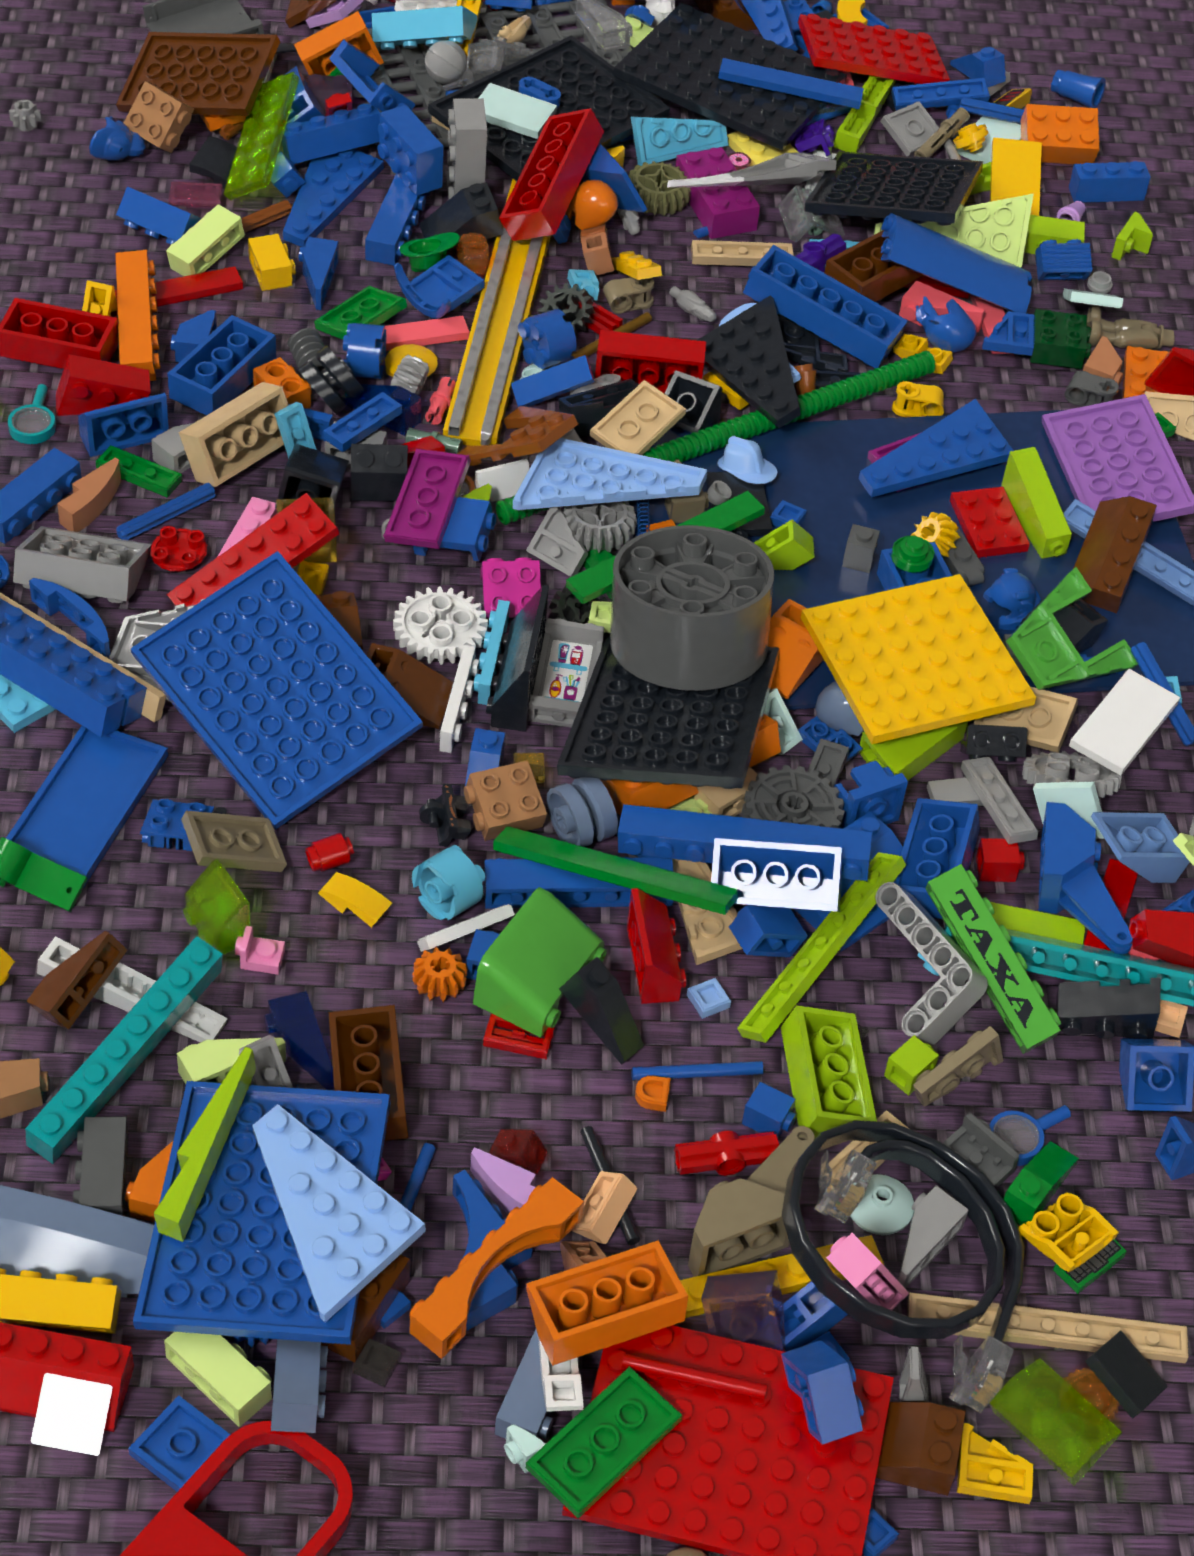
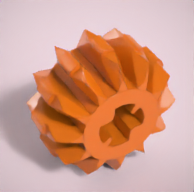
(439, 974)

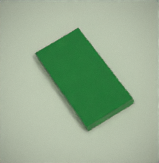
(603, 1442)

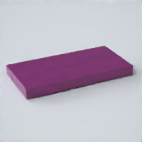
(427, 498)

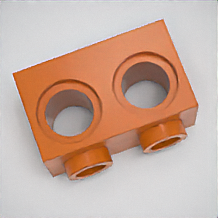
(284, 375)

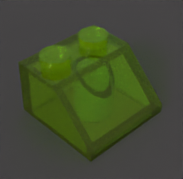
(217, 908)

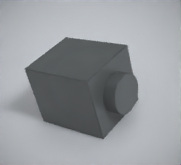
(861, 548)

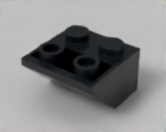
(1079, 623)

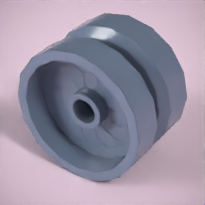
(582, 811)

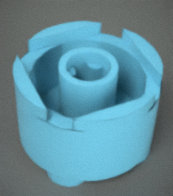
(448, 883)

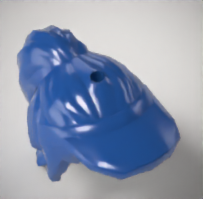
(116, 141)

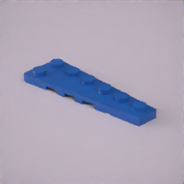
(772, 21)

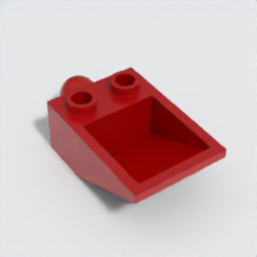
(1174, 373)

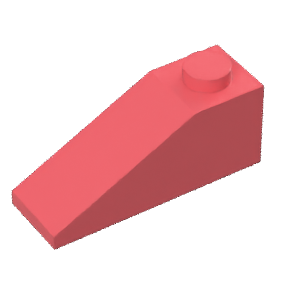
(938, 300)

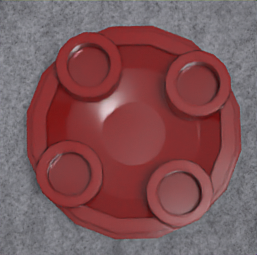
(178, 549)

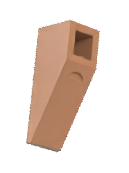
(597, 249)

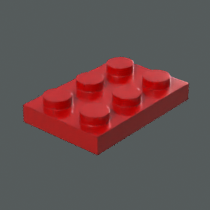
(989, 522)

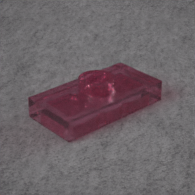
(195, 194)

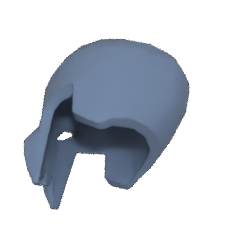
(835, 710)

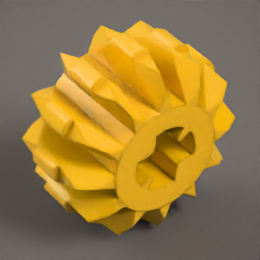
(938, 529)

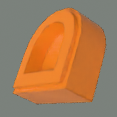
(653, 1092)

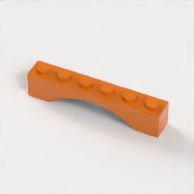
(543, 1219)

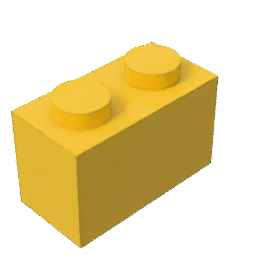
(271, 262)

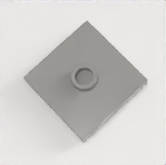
(910, 127)

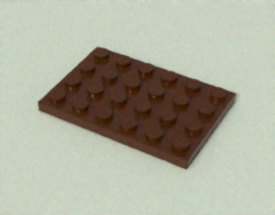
(203, 70)

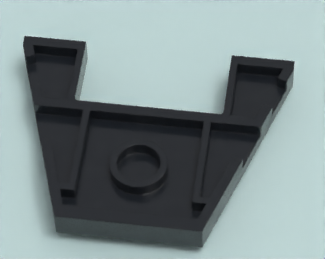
(803, 348)

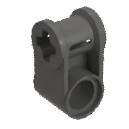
(1090, 389)

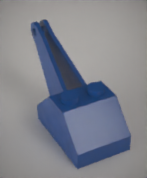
(1071, 877)

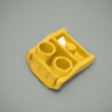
(1068, 1232)

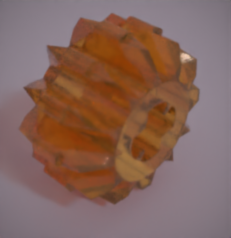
(473, 252)

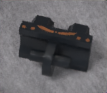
(443, 813)

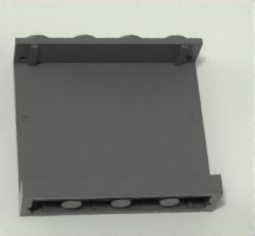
(200, 17)

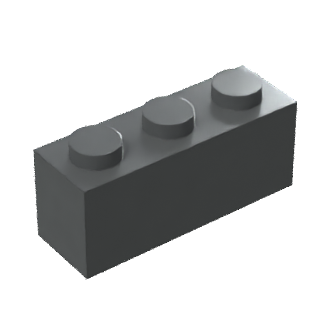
(102, 1164)

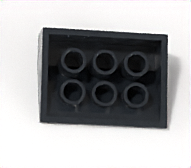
(518, 665)

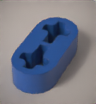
(540, 90)

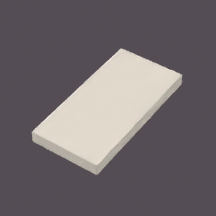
(1124, 722)

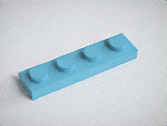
(492, 642)

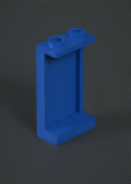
(358, 70)

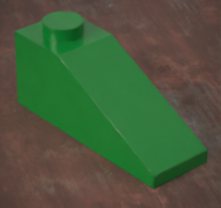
(1039, 1182)

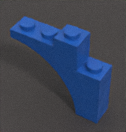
(481, 1217)

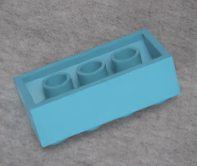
(422, 27)

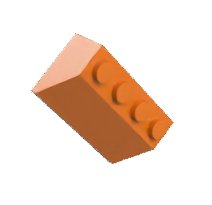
(606, 1302)

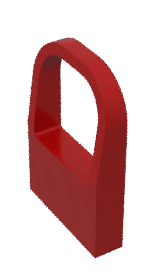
(181, 1533)

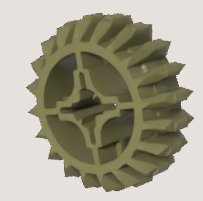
(652, 183)

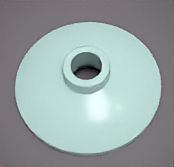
(884, 1216)

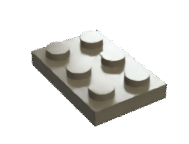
(234, 841)

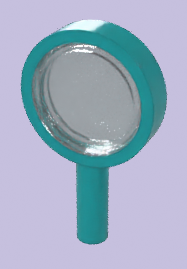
(32, 422)

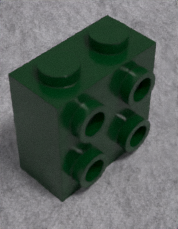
(1060, 339)

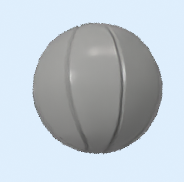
(445, 62)

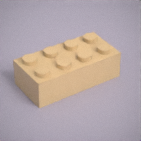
(235, 434)

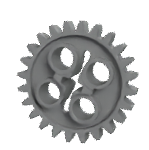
(1056, 768)

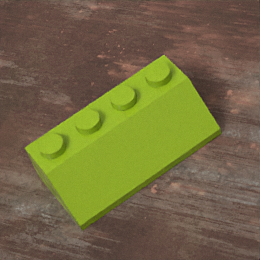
(826, 1068)

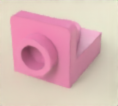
(259, 953)

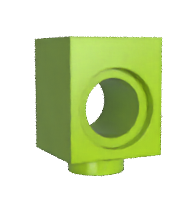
(909, 1062)

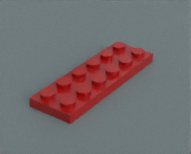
(292, 532)

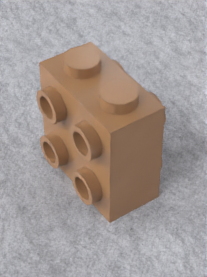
(158, 117)
(504, 799)

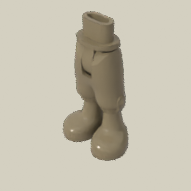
(1127, 331)

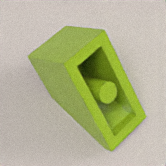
(787, 546)

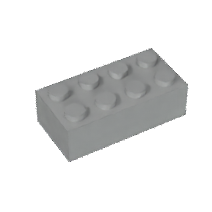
(466, 144)

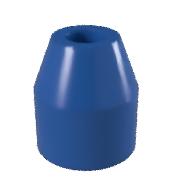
(821, 6)

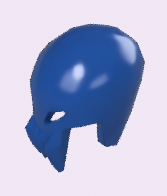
(947, 331)

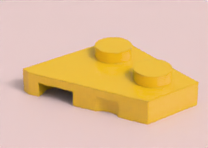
(992, 1470)

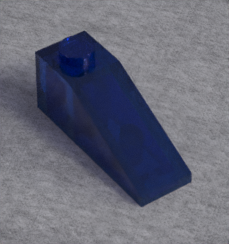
(410, 405)
(296, 1023)

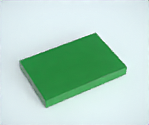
(365, 307)

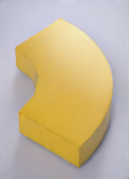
(851, 11)

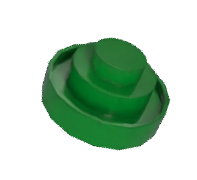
(912, 554)

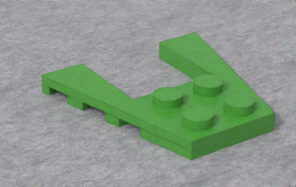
(1047, 650)

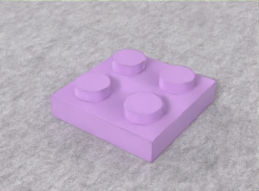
(334, 12)

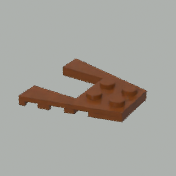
(536, 433)

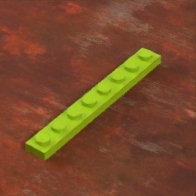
(819, 950)

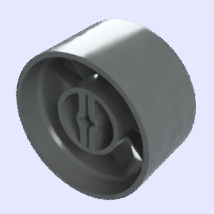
(691, 607)

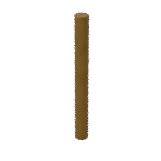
(628, 328)

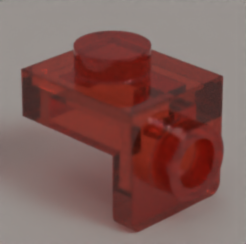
(520, 1148)

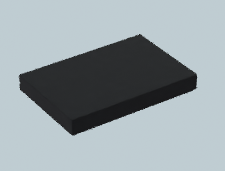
(758, 527)

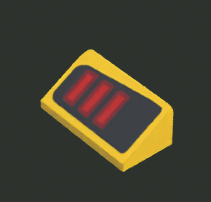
(1015, 98)

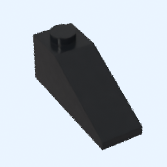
(604, 1008)

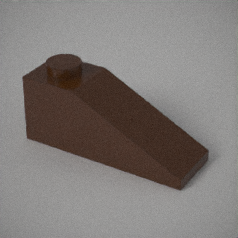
(74, 982)

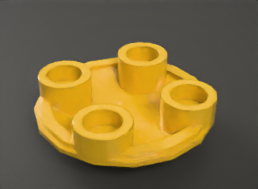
(398, 353)

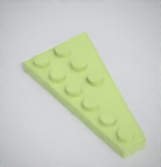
(991, 227)

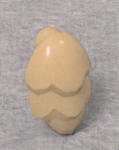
(516, 29)

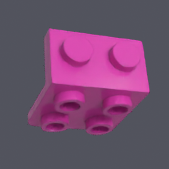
(509, 581)

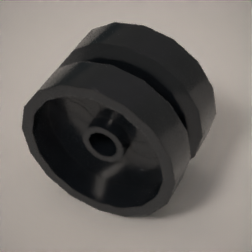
(331, 379)

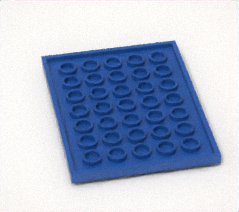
(276, 689)
(238, 1258)

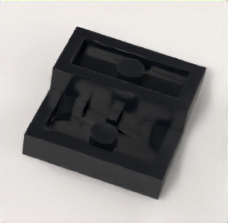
(214, 160)

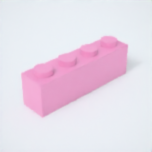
(866, 1272)

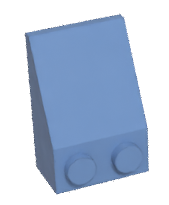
(1143, 844)

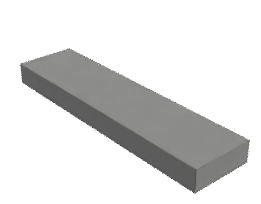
(999, 800)

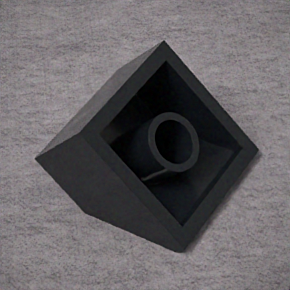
(377, 471)

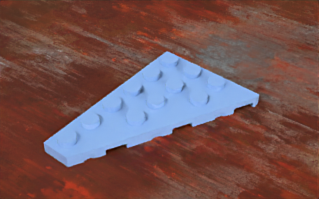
(592, 474)
(336, 1214)

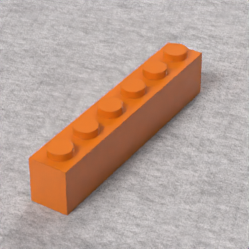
(136, 311)

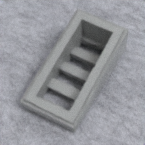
(913, 1380)

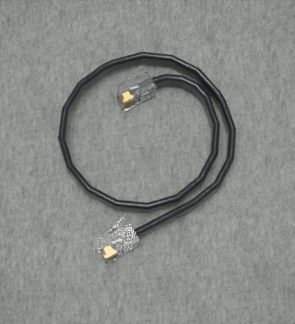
(984, 1374)

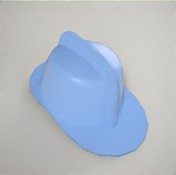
(746, 462)

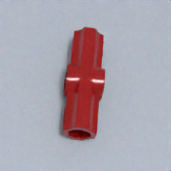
(724, 1152)

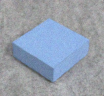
(708, 998)

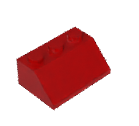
(654, 949)

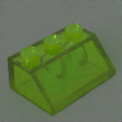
(1054, 1420)

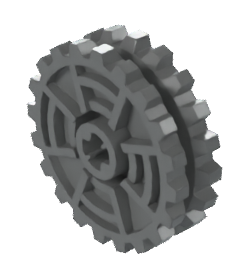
(793, 798)

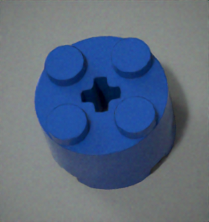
(547, 339)
(365, 349)

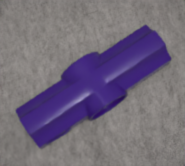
(817, 253)

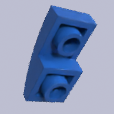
(816, 730)

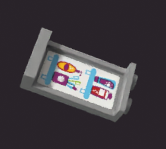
(564, 670)

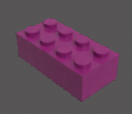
(720, 208)

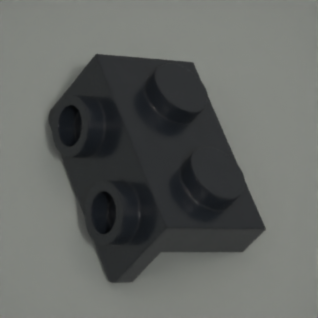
(992, 740)

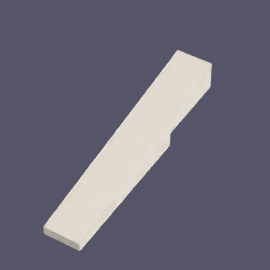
(126, 987)

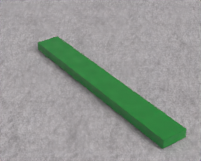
(725, 516)
(616, 870)

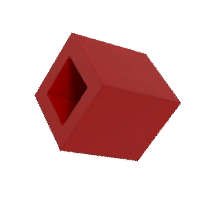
(998, 860)

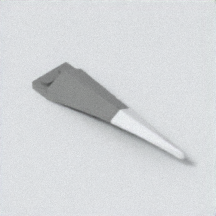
(783, 169)

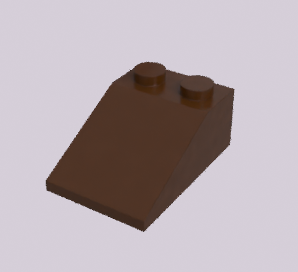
(921, 1445)

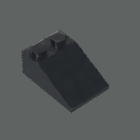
(466, 212)

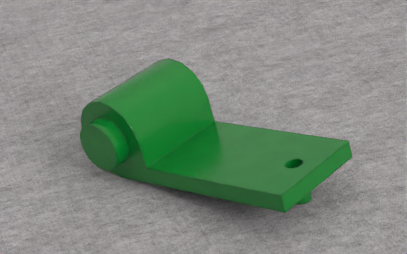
(39, 875)

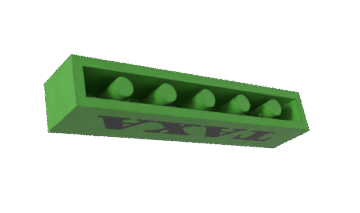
(988, 947)

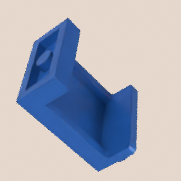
(467, 528)

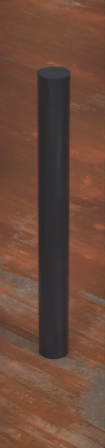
(601, 1164)

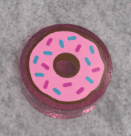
(740, 160)

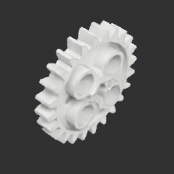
(439, 624)

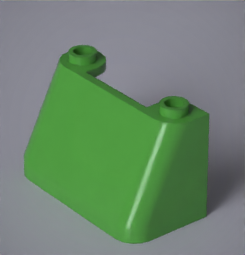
(532, 961)

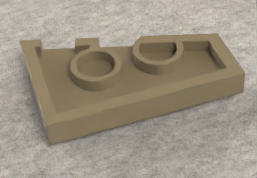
(967, 1061)

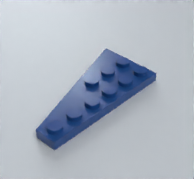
(327, 190)
(948, 448)

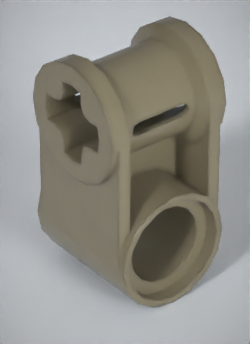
(628, 294)

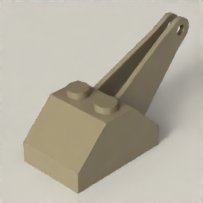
(744, 1216)

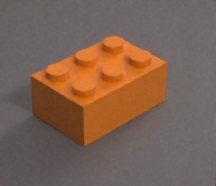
(320, 46)
(1066, 132)

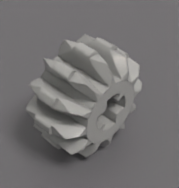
(411, 374)

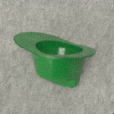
(428, 251)

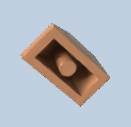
(1104, 361)

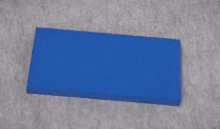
(88, 798)

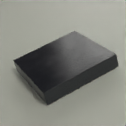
(1126, 1374)

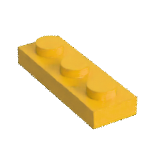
(636, 266)

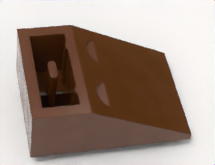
(417, 684)

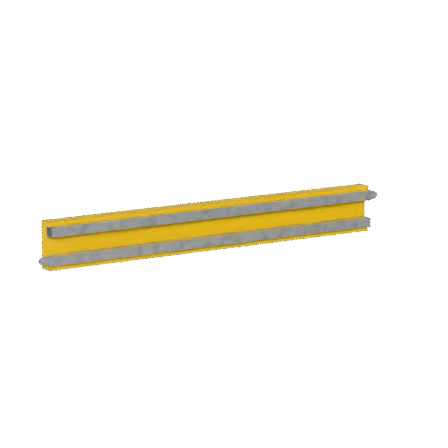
(494, 340)

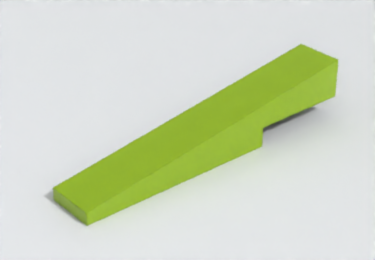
(859, 121)
(202, 1150)

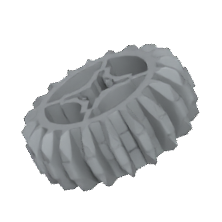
(602, 524)

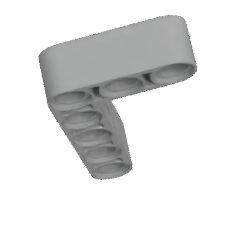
(953, 975)

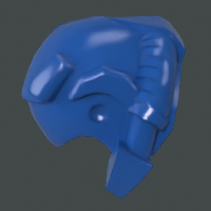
(1014, 593)

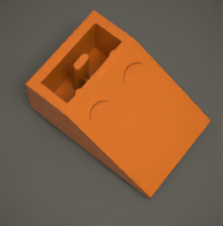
(796, 648)

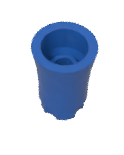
(1079, 87)

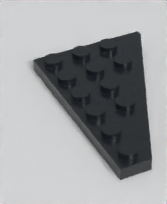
(753, 361)

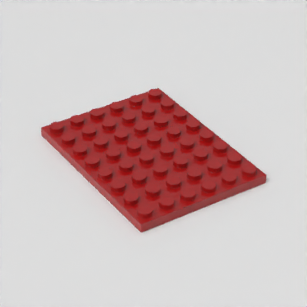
(739, 1466)

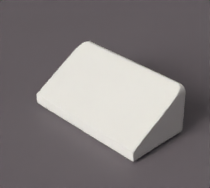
(503, 478)

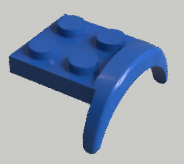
(439, 287)

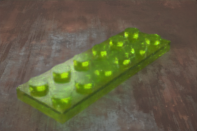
(261, 137)

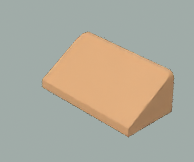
(605, 1206)

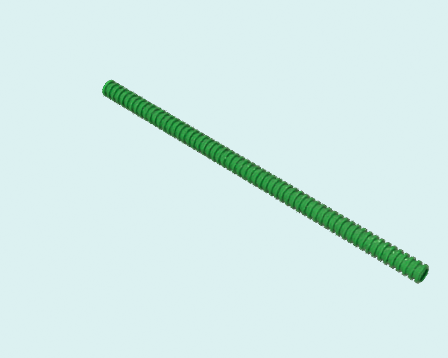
(755, 423)

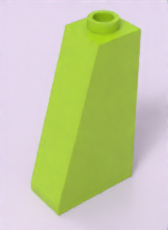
(1036, 503)
(912, 752)

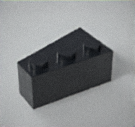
(594, 404)
(1109, 1010)

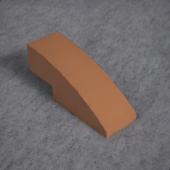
(90, 496)

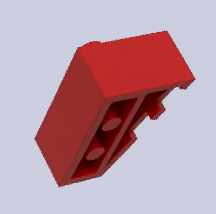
(98, 384)

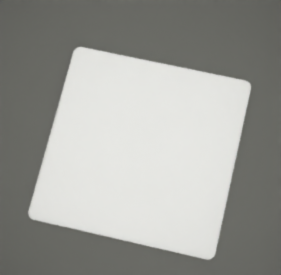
(71, 1414)

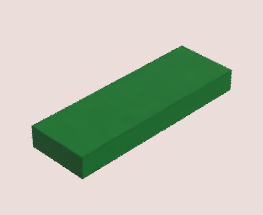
(142, 471)

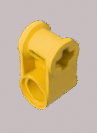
(919, 400)

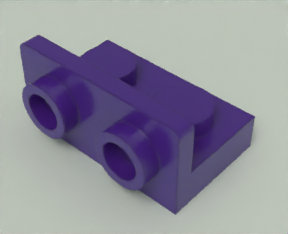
(813, 135)

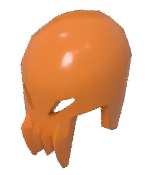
(592, 204)

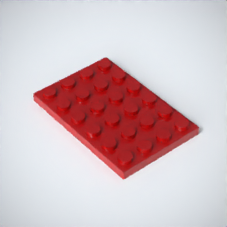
(872, 50)

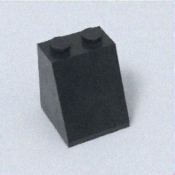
(312, 473)

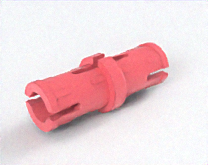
(440, 400)

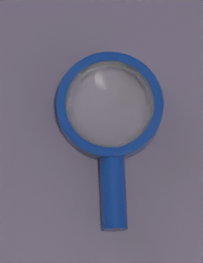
(1026, 1132)

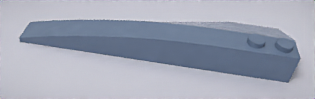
(71, 1239)

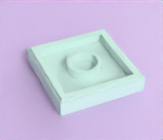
(1077, 795)

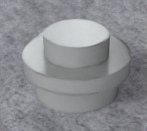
(1100, 282)

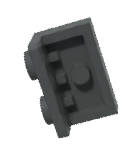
(984, 1149)

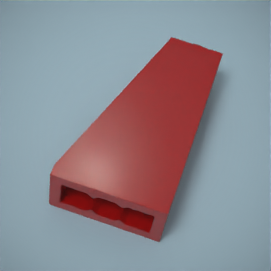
(1164, 935)

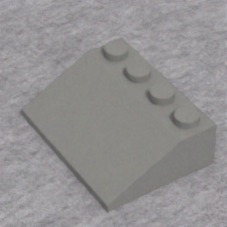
(82, 563)

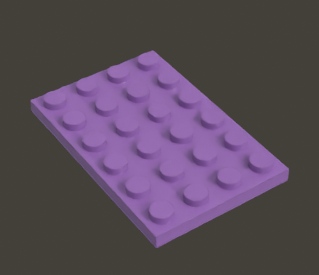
(1119, 453)

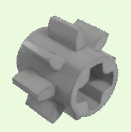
(25, 115)

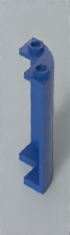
(955, 264)

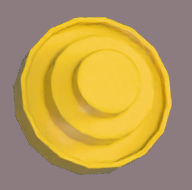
(971, 137)

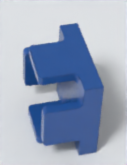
(877, 792)

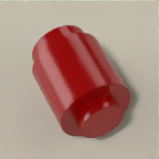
(329, 852)

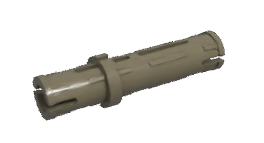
(947, 129)

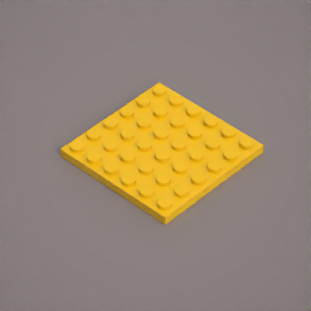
(917, 658)

